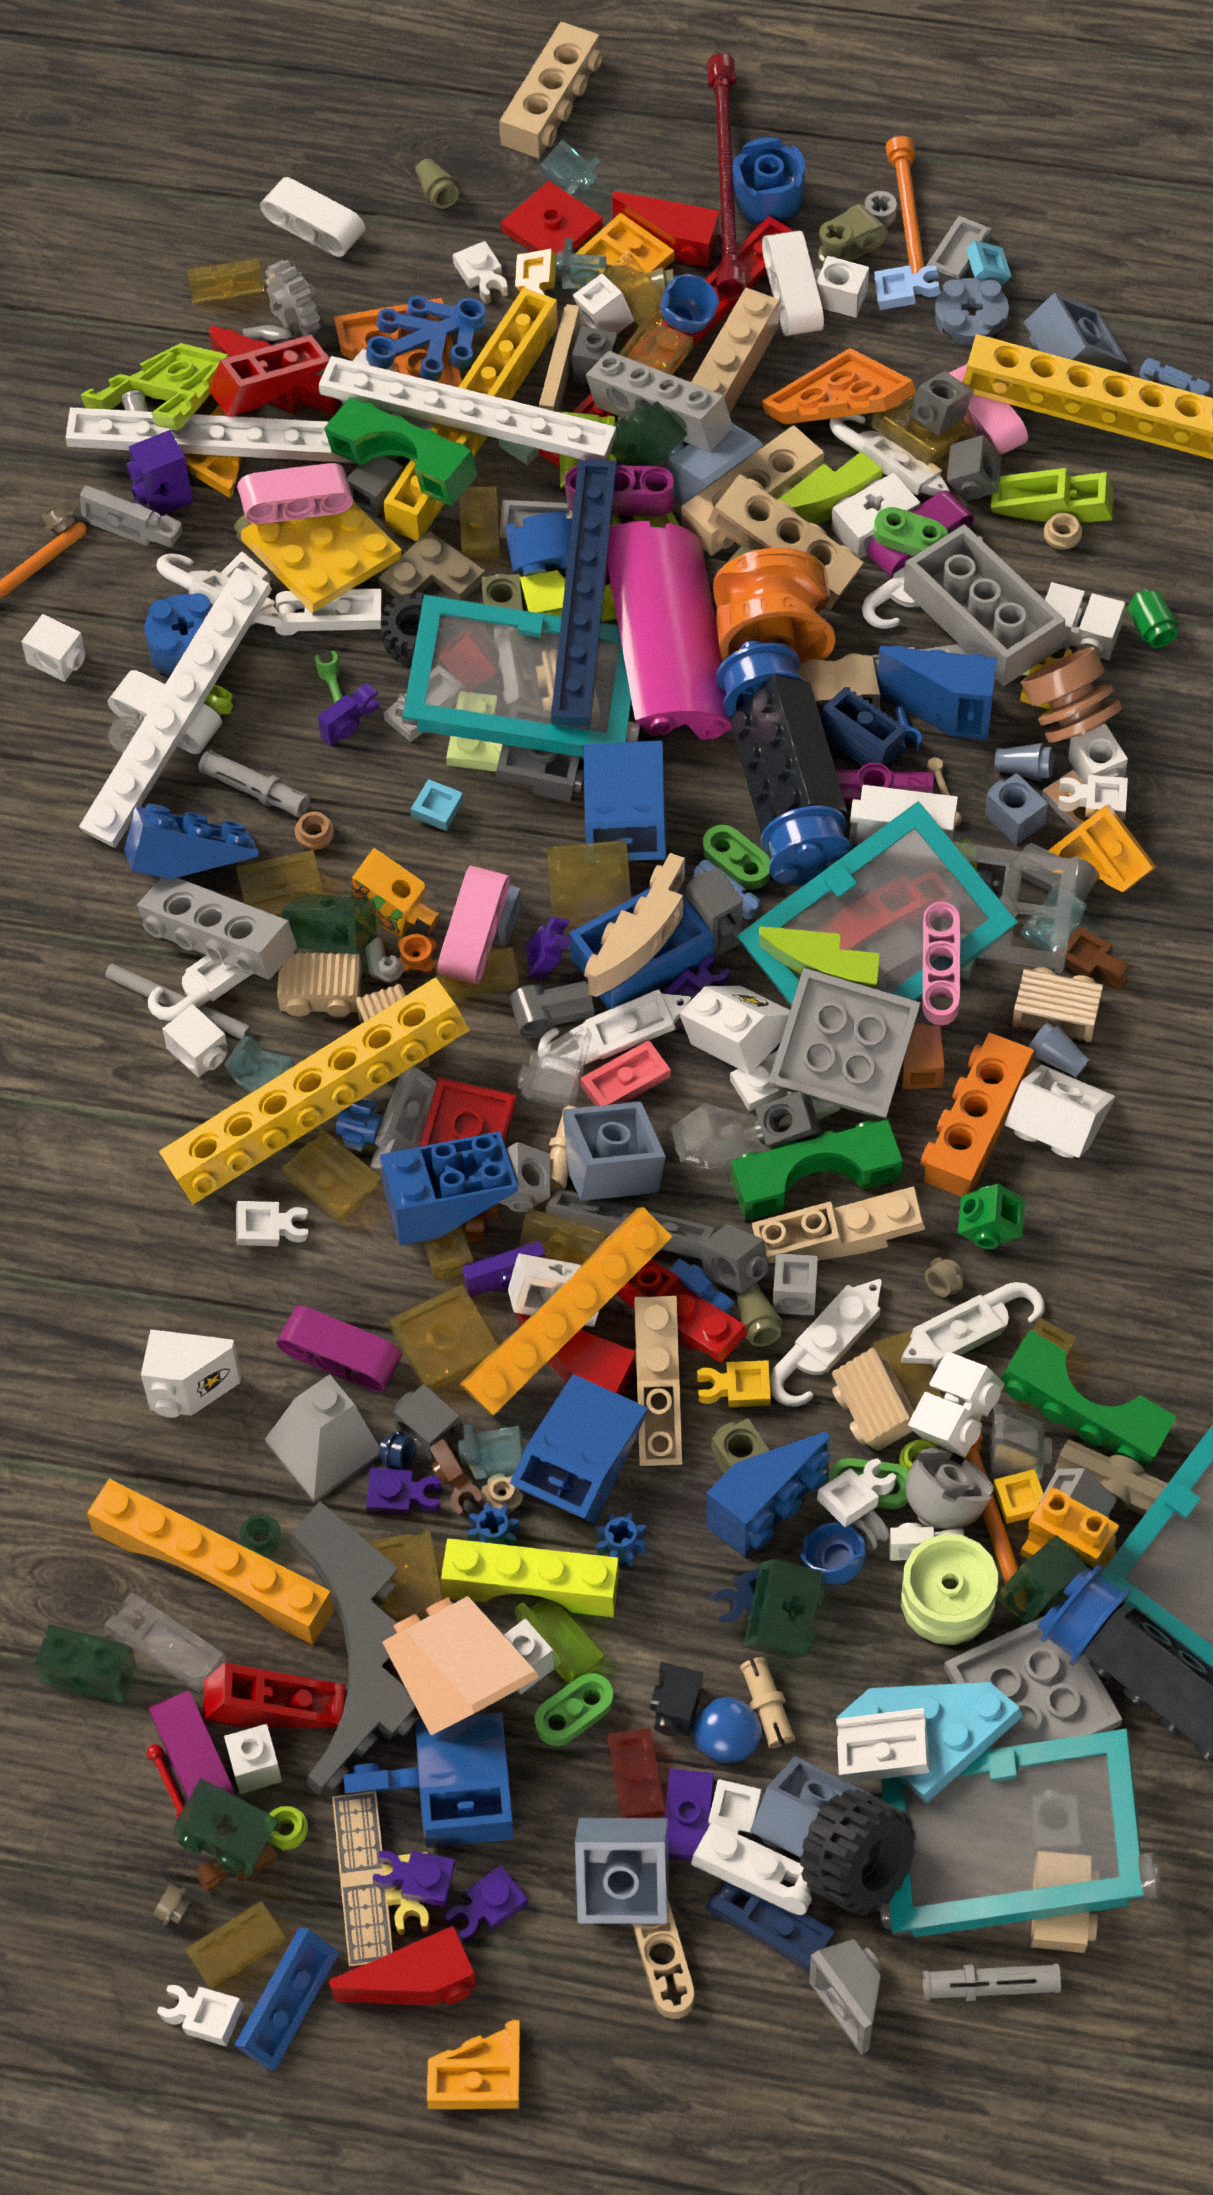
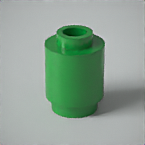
(1153, 618)

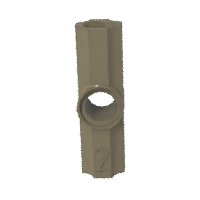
(1117, 1474)

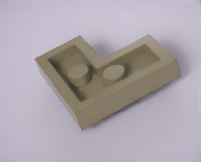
(431, 562)

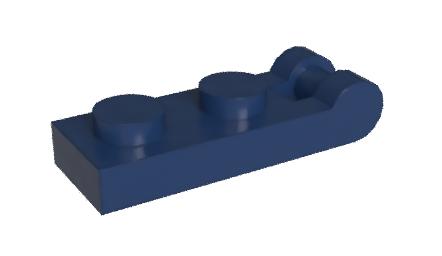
(777, 1928)

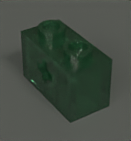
(646, 436)
(331, 922)
(1041, 1581)
(769, 1625)
(86, 1663)
(210, 1810)

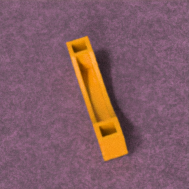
(566, 1311)
(263, 1585)

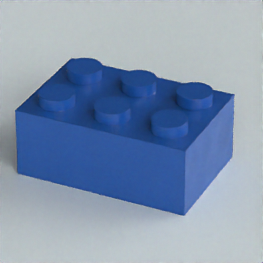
(682, 951)

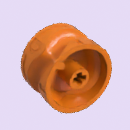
(774, 599)

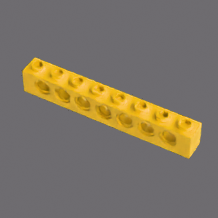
(496, 373)
(1091, 395)
(314, 1090)

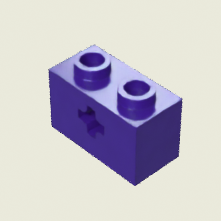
(159, 474)

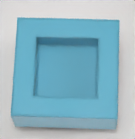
(988, 262)
(437, 805)

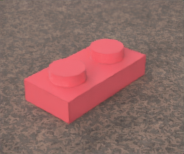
(626, 1076)

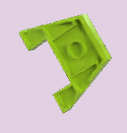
(176, 375)

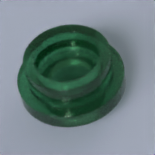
(256, 1524)

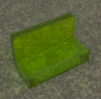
(572, 1649)

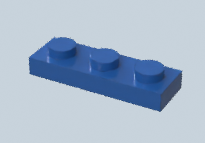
(286, 1999)

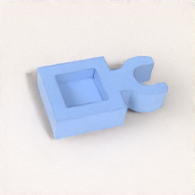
(899, 285)

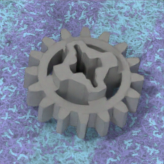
(292, 299)

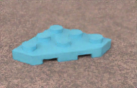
(959, 1725)

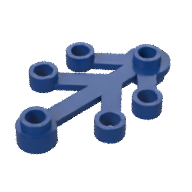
(466, 316)

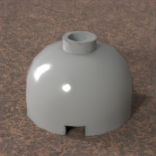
(945, 1491)

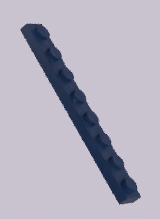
(584, 593)

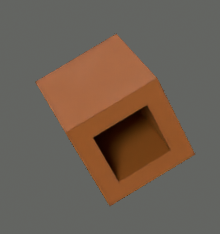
(923, 1058)

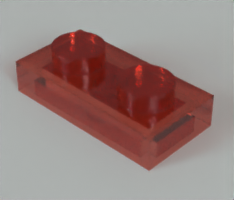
(636, 1774)

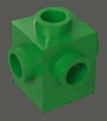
(991, 1216)

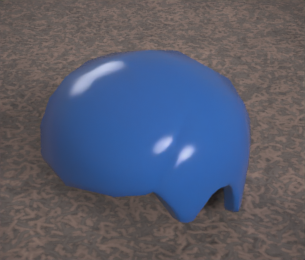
(689, 303)
(835, 1552)
(727, 1730)

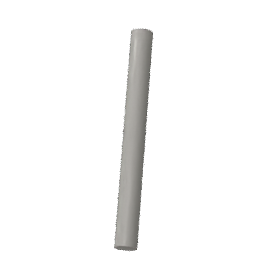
(171, 998)

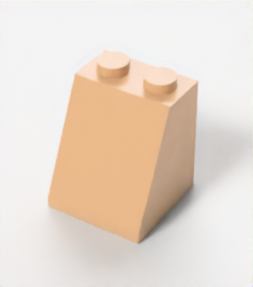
(455, 1662)

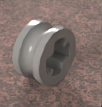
(882, 199)
(872, 1529)

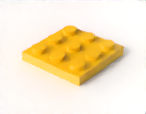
(323, 553)

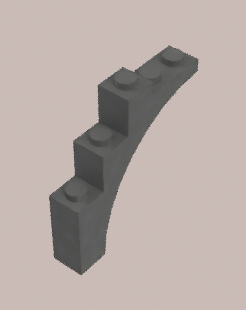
(356, 1578)

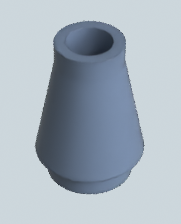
(1027, 761)
(1058, 1050)

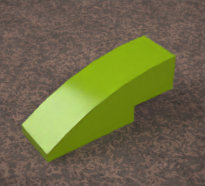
(824, 488)
(1052, 492)
(820, 953)

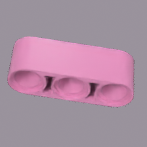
(994, 420)
(295, 493)
(473, 925)
(946, 945)

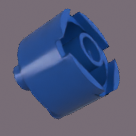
(768, 180)
(540, 544)
(172, 628)

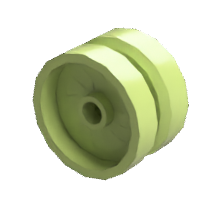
(949, 1589)

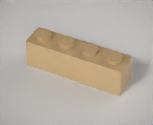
(739, 346)

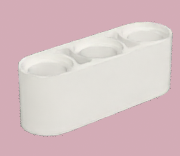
(312, 217)
(793, 283)
(137, 695)

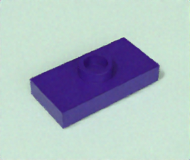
(496, 1270)
(687, 1811)

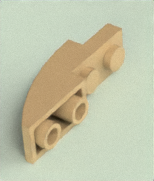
(639, 935)
(843, 1229)
(658, 1380)

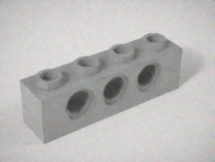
(624, 384)
(217, 926)

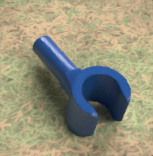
(910, 733)

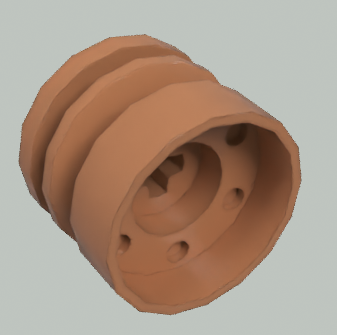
(1071, 695)

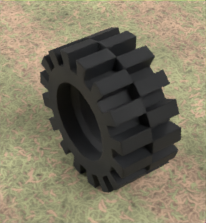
(394, 620)

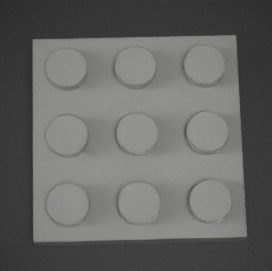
(844, 1043)
(1037, 1677)

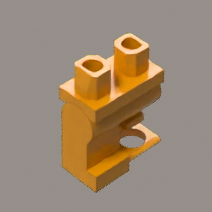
(1077, 1527)

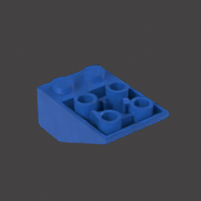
(940, 688)
(626, 797)
(180, 845)
(445, 1184)
(580, 1448)
(764, 1491)
(464, 1782)

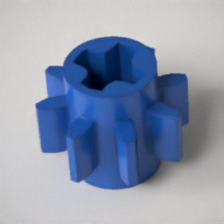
(359, 1124)
(496, 1519)
(612, 1533)

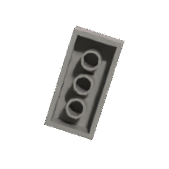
(984, 603)

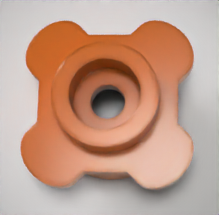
(417, 944)

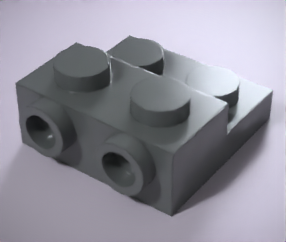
(548, 772)

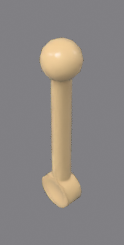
(935, 766)

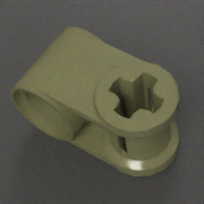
(851, 235)

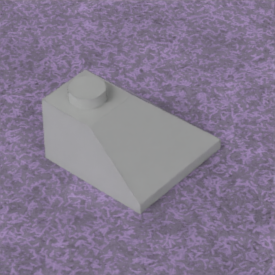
(322, 1439)
(849, 1987)

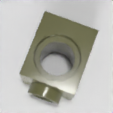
(502, 588)
(736, 1436)

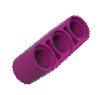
(637, 493)
(942, 508)
(339, 1348)
(188, 1743)

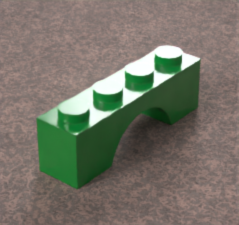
(365, 433)
(862, 1154)
(1040, 1378)

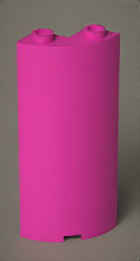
(667, 628)

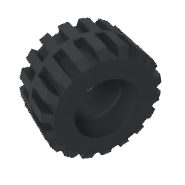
(858, 1851)

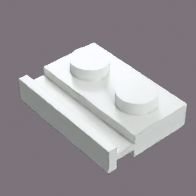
(882, 1745)

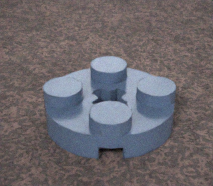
(971, 293)

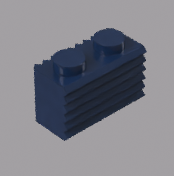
(861, 729)

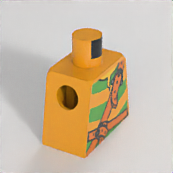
(396, 895)

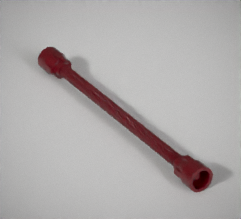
(731, 273)

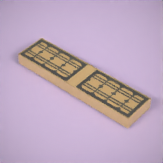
(561, 359)
(363, 1902)

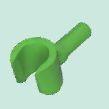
(330, 672)

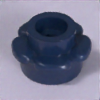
(397, 1451)

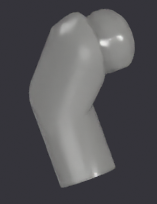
(269, 334)
(379, 965)

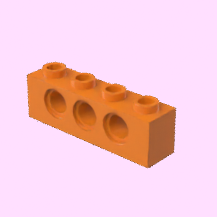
(961, 1169)

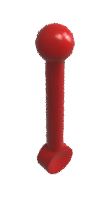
(155, 1754)

